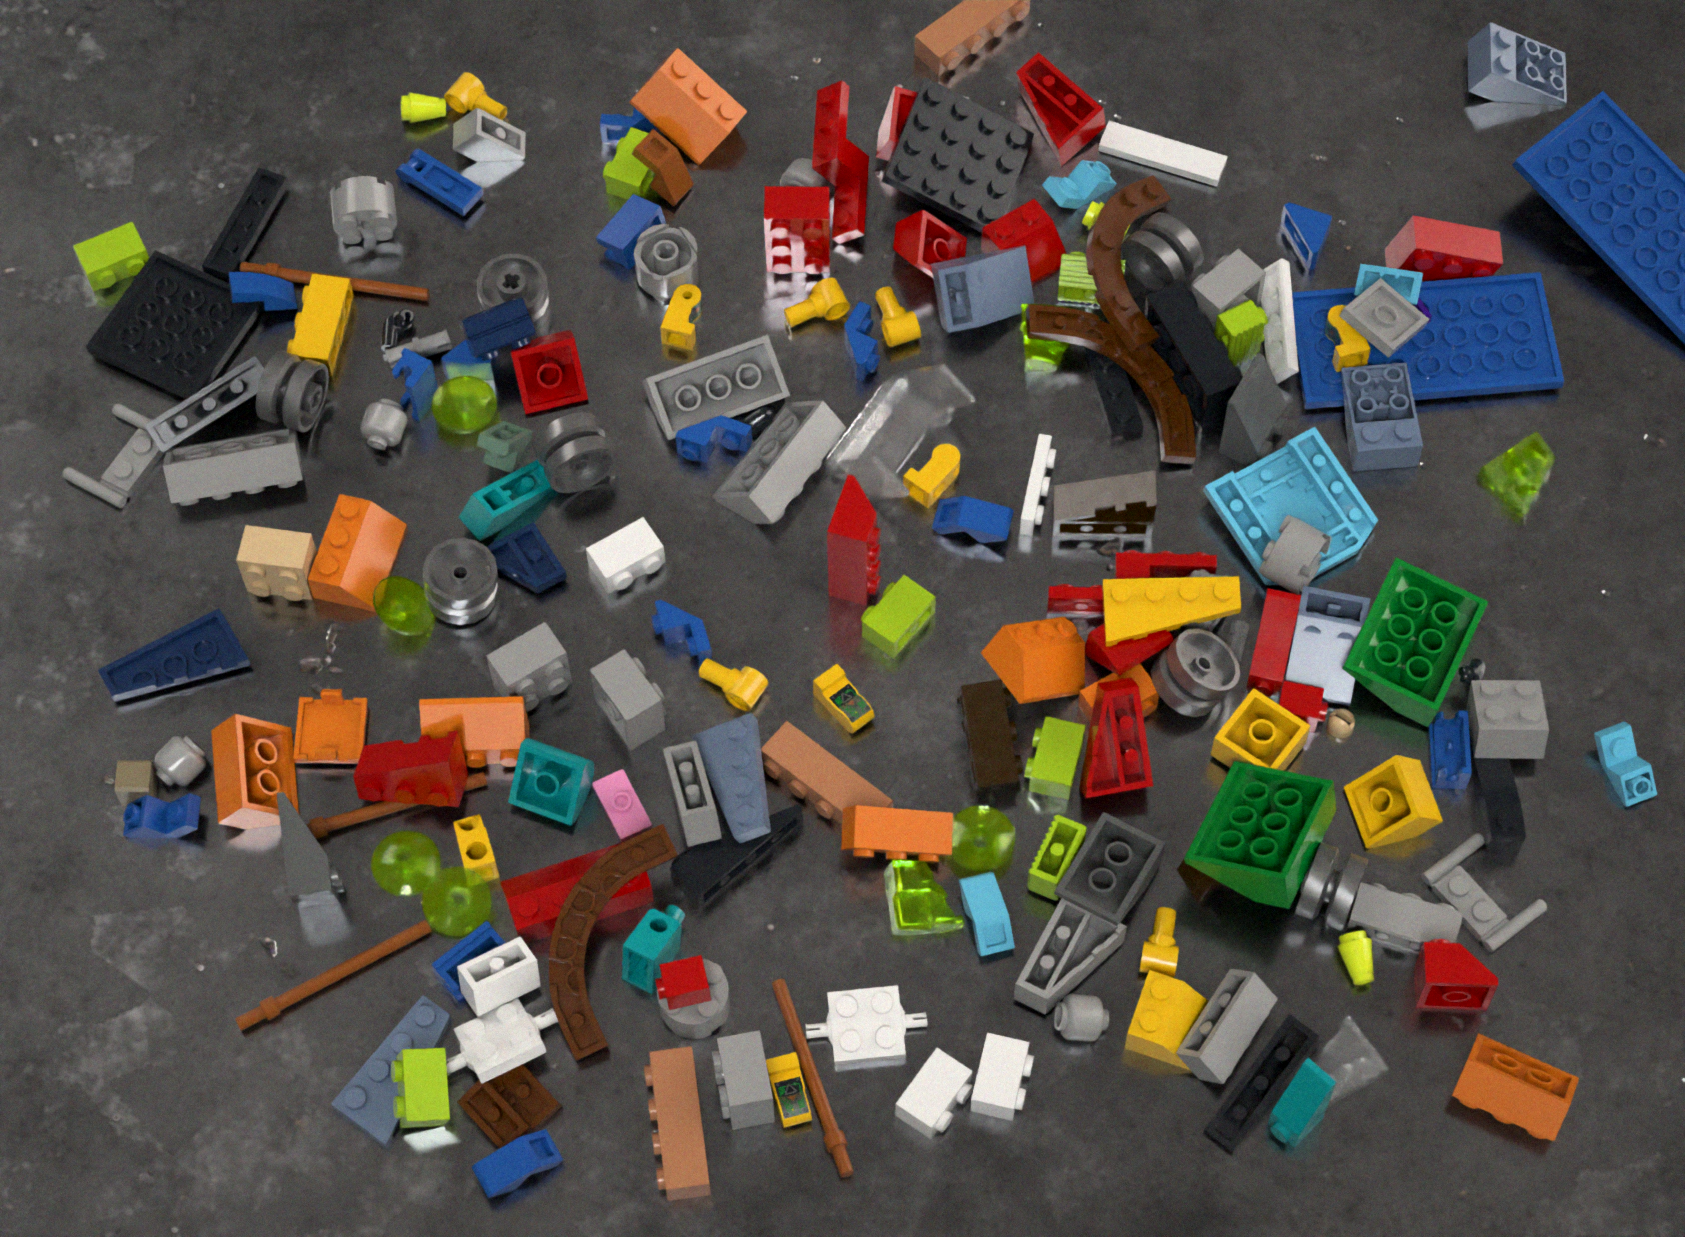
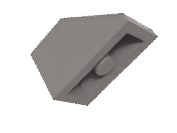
(488, 138)

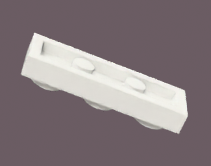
(1037, 485)

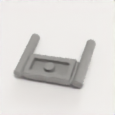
(128, 467)
(1480, 912)

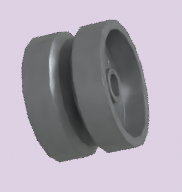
(1162, 252)
(515, 277)
(292, 391)
(574, 452)
(460, 581)
(1195, 672)
(1328, 885)

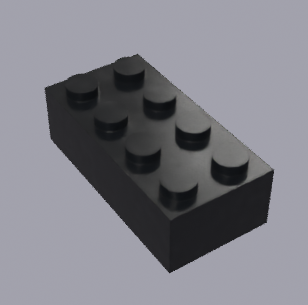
(1192, 353)

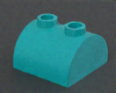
(551, 781)

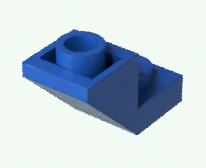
(617, 125)
(861, 347)
(700, 439)
(978, 518)
(679, 626)
(160, 819)
(515, 1162)

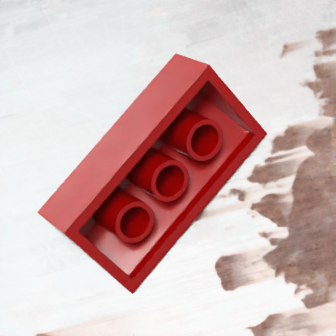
(853, 546)
(540, 894)

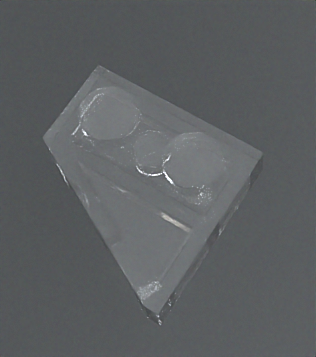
(1350, 1061)

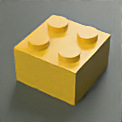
(1260, 734)

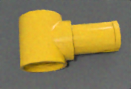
(469, 94)
(825, 300)
(897, 323)
(740, 687)
(1160, 950)

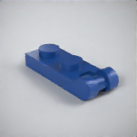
(440, 181)

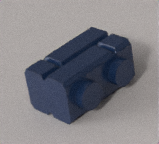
(497, 328)

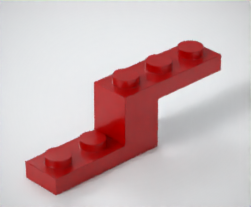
(840, 162)
(1128, 565)

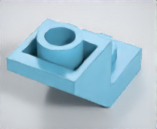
(1081, 186)
(1626, 771)
(988, 913)

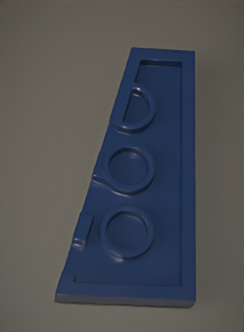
(182, 656)

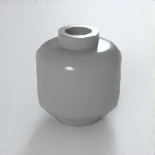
(801, 174)
(383, 424)
(180, 761)
(1081, 1017)

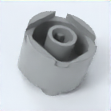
(363, 209)
(666, 260)
(1295, 555)
(703, 1018)

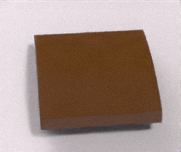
(509, 1105)

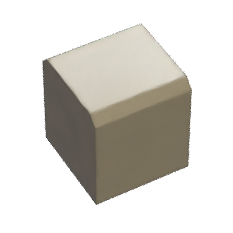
(135, 780)

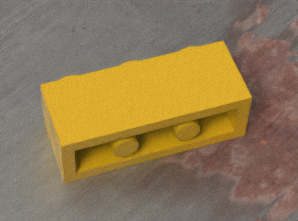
(322, 320)

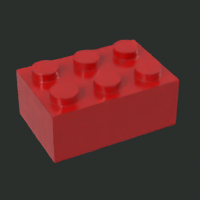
(797, 229)

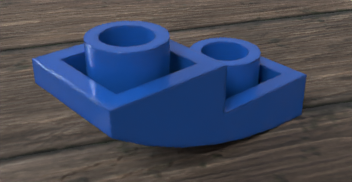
(252, 287)

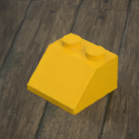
(1393, 802)
(1164, 1018)

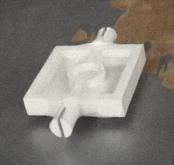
(866, 1025)
(500, 1040)

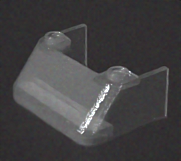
(893, 425)

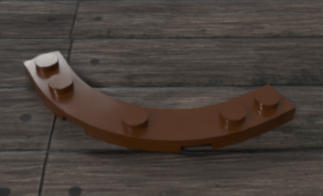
(1104, 259)
(1144, 365)
(575, 926)

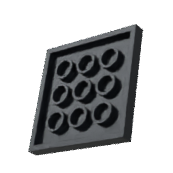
(957, 156)
(173, 326)

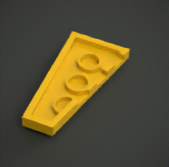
(1157, 604)

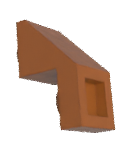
(663, 158)

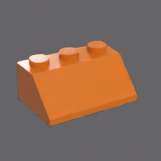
(688, 106)
(355, 553)
(1038, 659)
(487, 726)
(250, 768)
(1515, 1088)

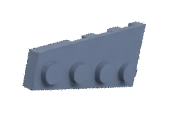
(736, 773)
(371, 1092)

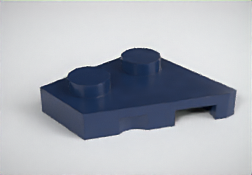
(528, 559)

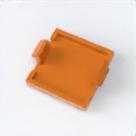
(330, 728)

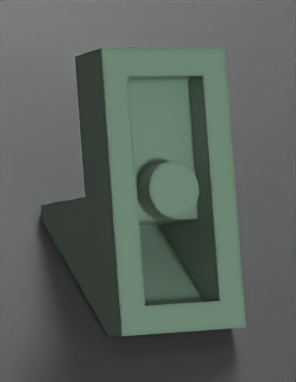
(504, 445)

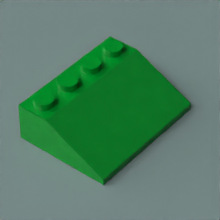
(1414, 640)
(1263, 832)

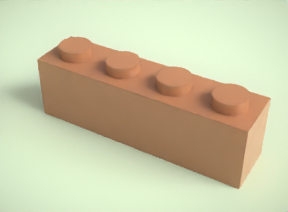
(966, 31)
(817, 774)
(679, 1124)

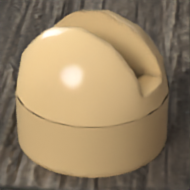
(1337, 726)

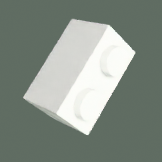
(626, 555)
(498, 976)
(1000, 1077)
(934, 1094)

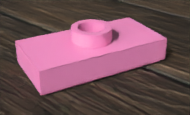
(622, 805)

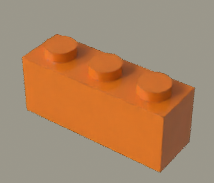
(897, 833)

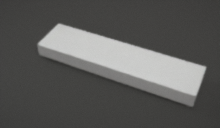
(1162, 153)
(1280, 330)

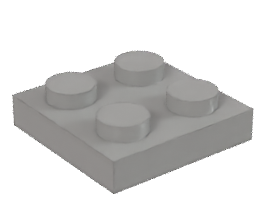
(1384, 317)

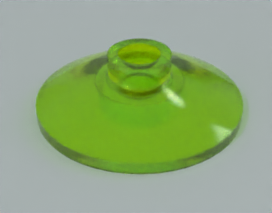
(464, 393)
(402, 606)
(983, 824)
(409, 876)
(441, 909)

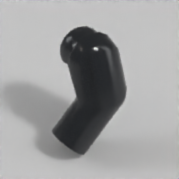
(394, 327)
(758, 419)
(1475, 671)

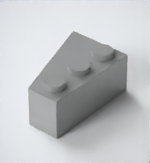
(1066, 955)

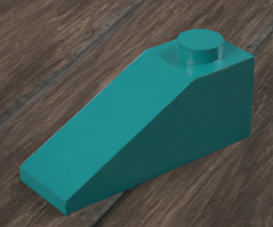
(505, 500)
(1302, 1104)

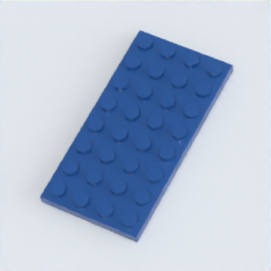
(1619, 199)
(1480, 340)

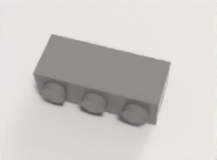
(692, 793)
(1402, 918)
(1226, 1026)

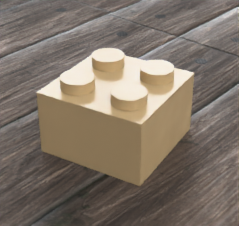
(276, 562)

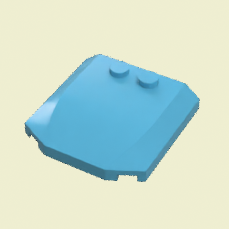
(1297, 482)

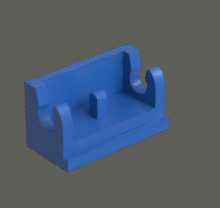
(625, 228)
(420, 382)
(1450, 751)
(475, 944)

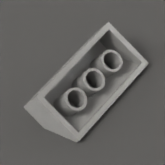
(716, 386)
(781, 461)
(233, 466)

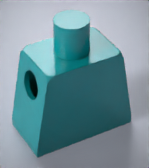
(652, 944)

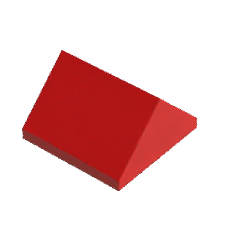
(1126, 653)

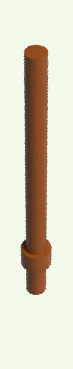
(357, 284)
(320, 827)
(271, 1007)
(834, 1138)

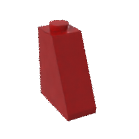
(1273, 642)

